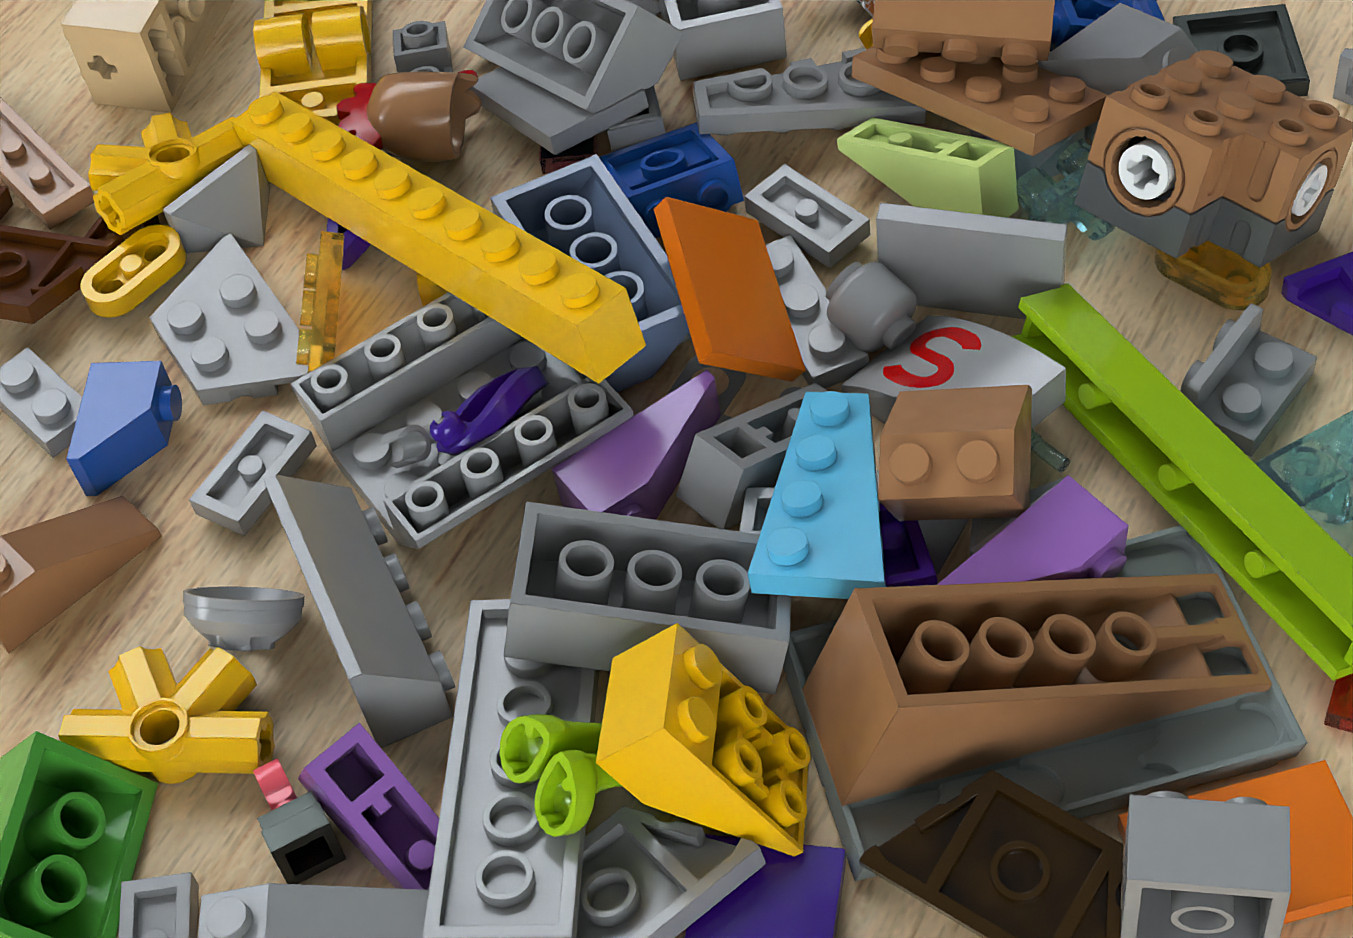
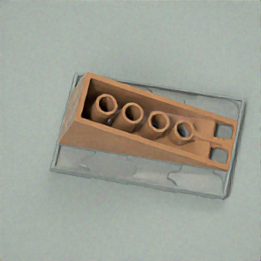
(1045, 682)

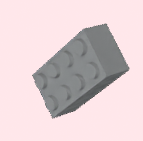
(610, 581)

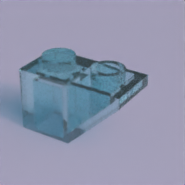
(1318, 471)

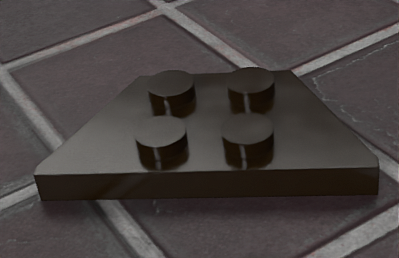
(1007, 865)

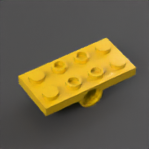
(314, 51)

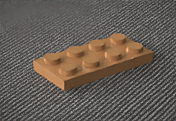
(1002, 101)

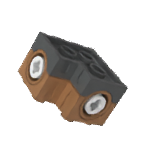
(1214, 160)

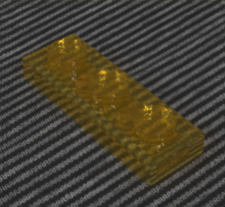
(321, 306)

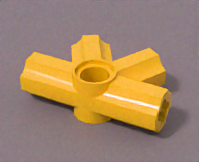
(144, 180)
(194, 713)

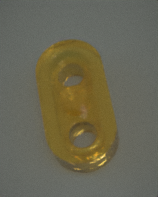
(1217, 275)

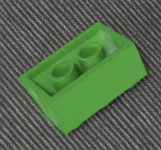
(66, 839)

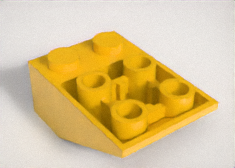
(703, 743)

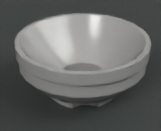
(242, 616)

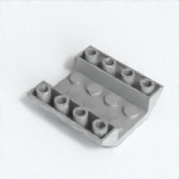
(432, 367)

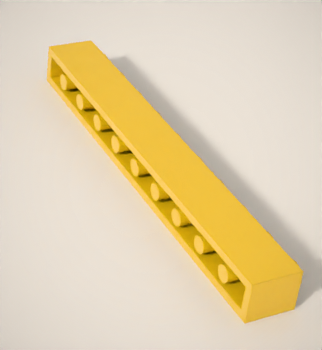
(445, 237)

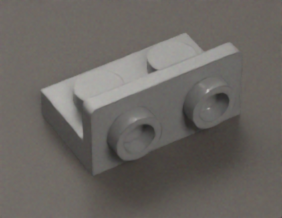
(1247, 380)

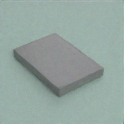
(545, 116)
(970, 258)

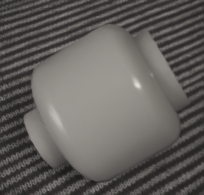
(871, 306)

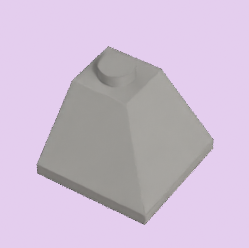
(1119, 51)

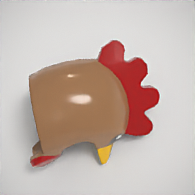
(413, 113)

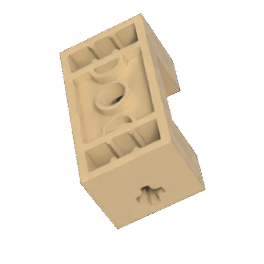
(141, 49)

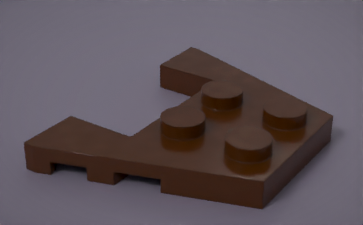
(47, 267)

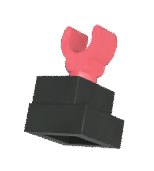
(295, 828)

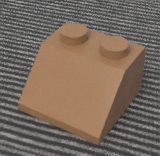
(957, 454)

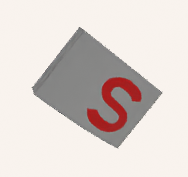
(959, 354)

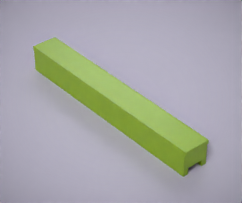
(1200, 477)

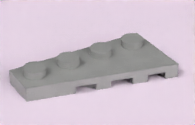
(796, 100)

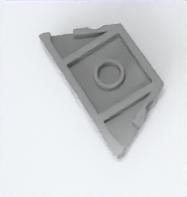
(229, 329)
(655, 876)

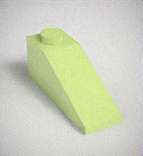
(936, 166)

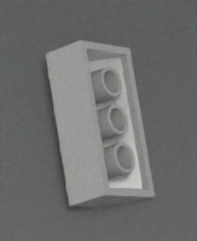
(576, 47)
(363, 607)

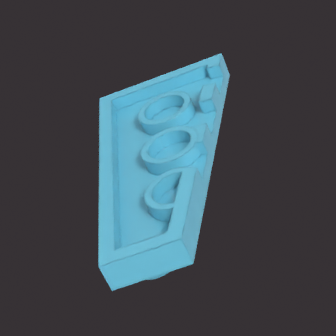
(825, 506)

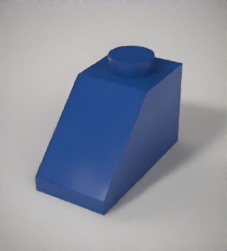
(121, 421)

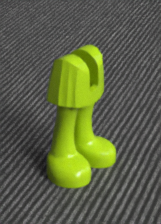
(563, 761)

